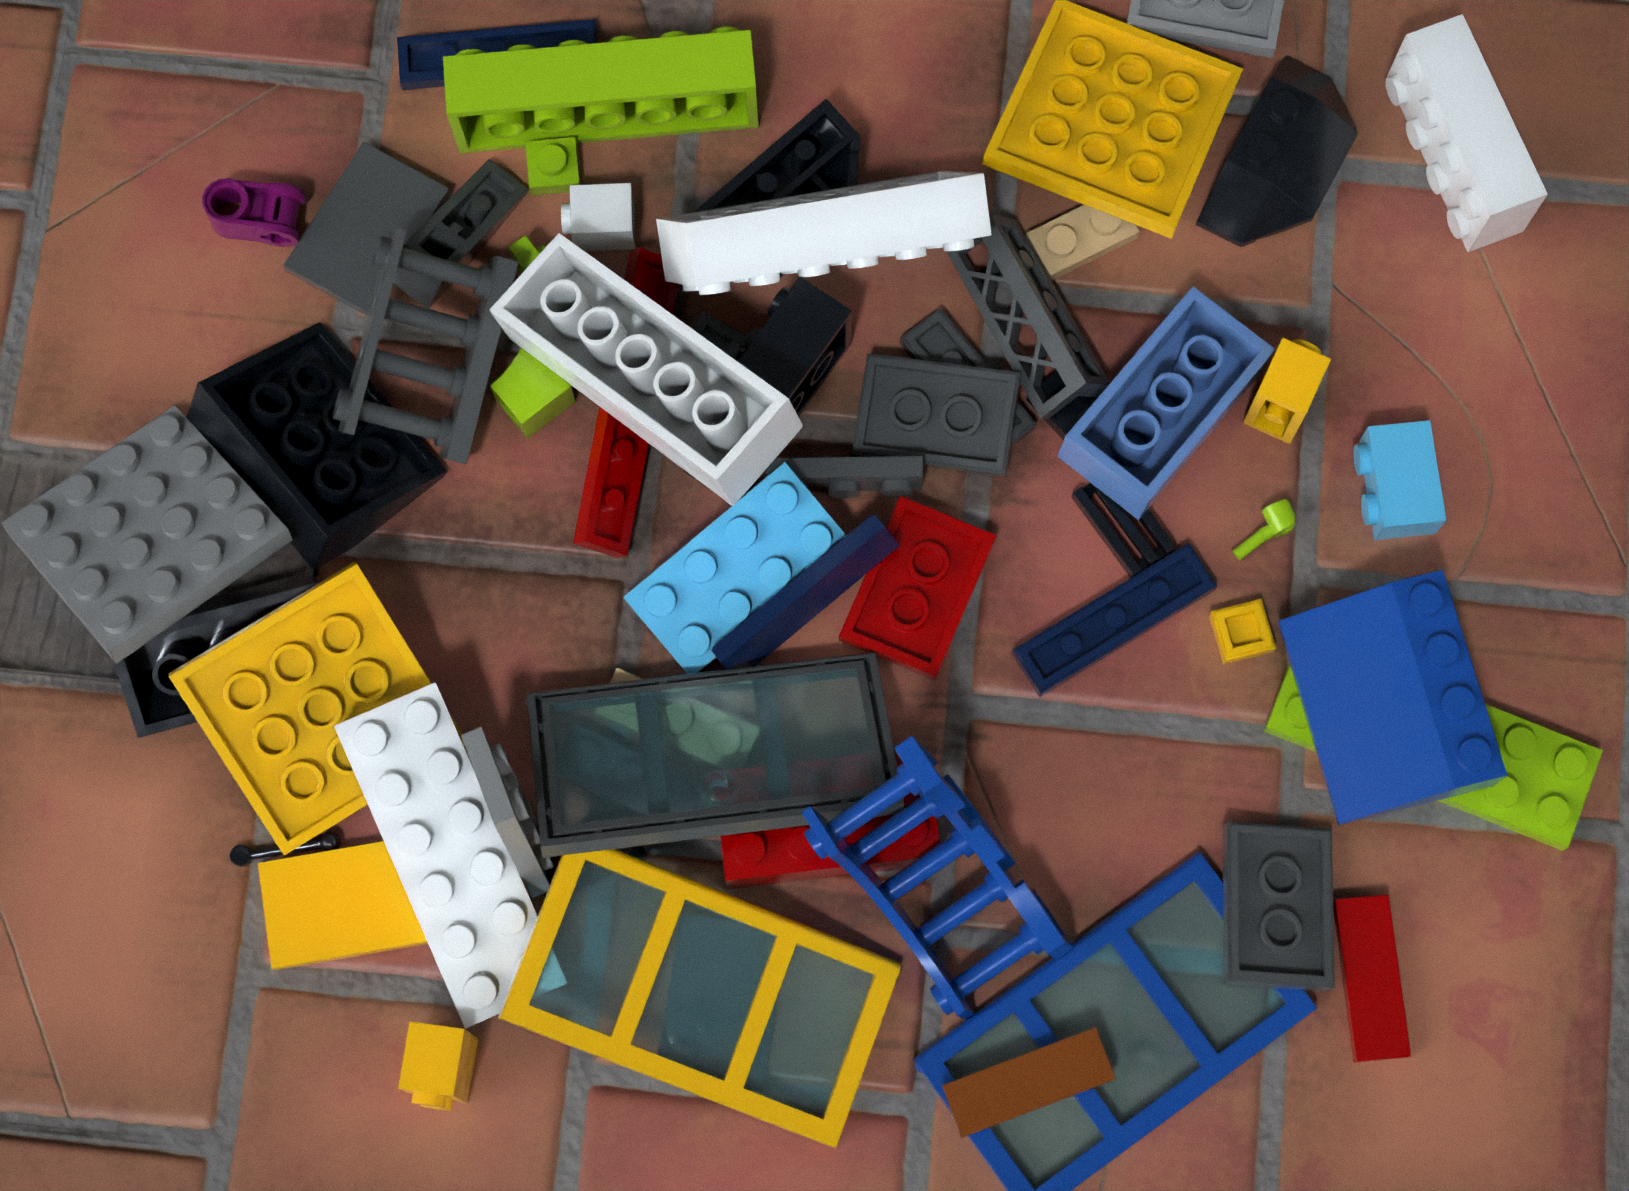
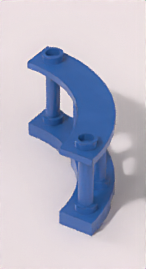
(969, 836)

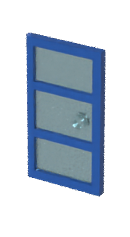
(1161, 1012)

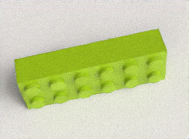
(602, 90)

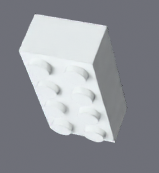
(1464, 134)

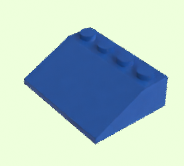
(1392, 698)

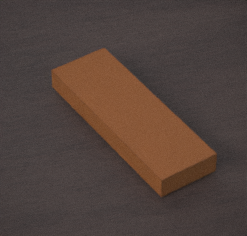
(1028, 1082)

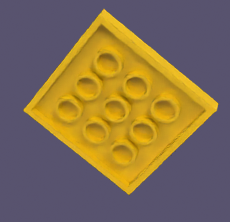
(1113, 117)
(282, 688)

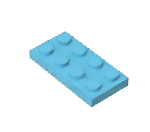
(734, 567)

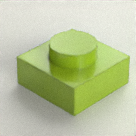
(552, 165)

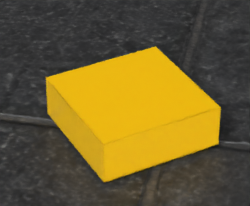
(1242, 631)

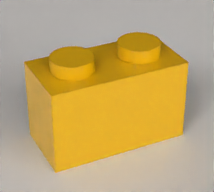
(1287, 389)
(437, 1065)

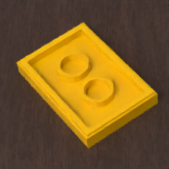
(335, 906)

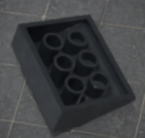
(281, 438)

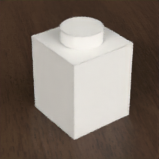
(600, 217)

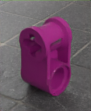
(265, 213)

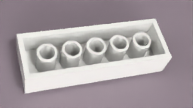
(822, 229)
(647, 369)
(443, 846)

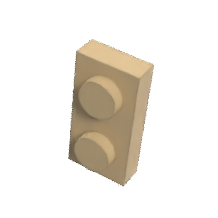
(1079, 239)

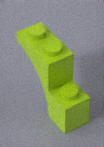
(529, 389)

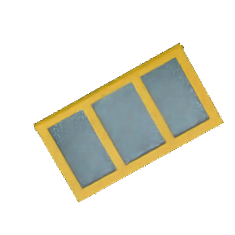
(702, 991)

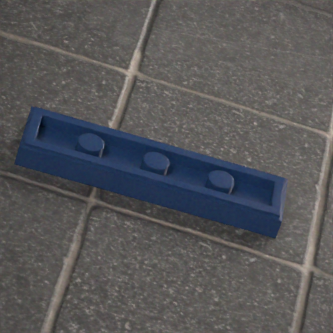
(422, 55)
(806, 595)
(1114, 620)

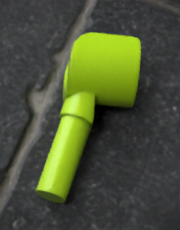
(1280, 522)

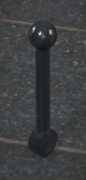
(243, 856)

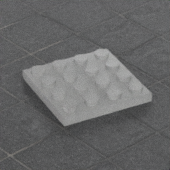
(146, 533)

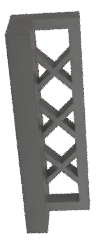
(1044, 311)

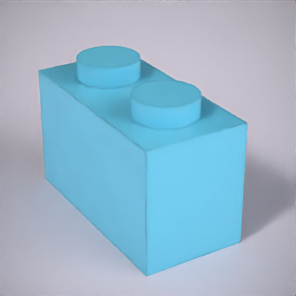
(1400, 480)

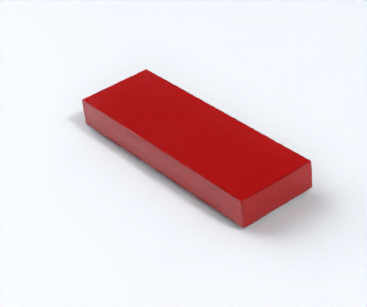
(1371, 978)

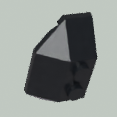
(809, 158)
(1281, 158)

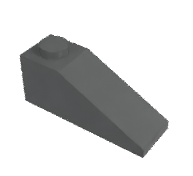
(461, 227)

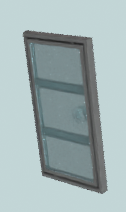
(707, 753)

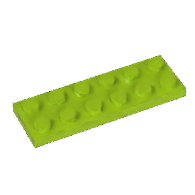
(1544, 771)

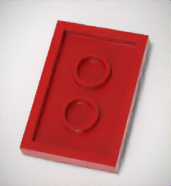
(920, 590)

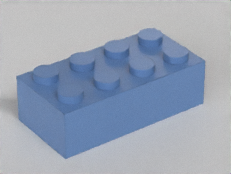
(1165, 402)

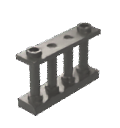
(463, 382)

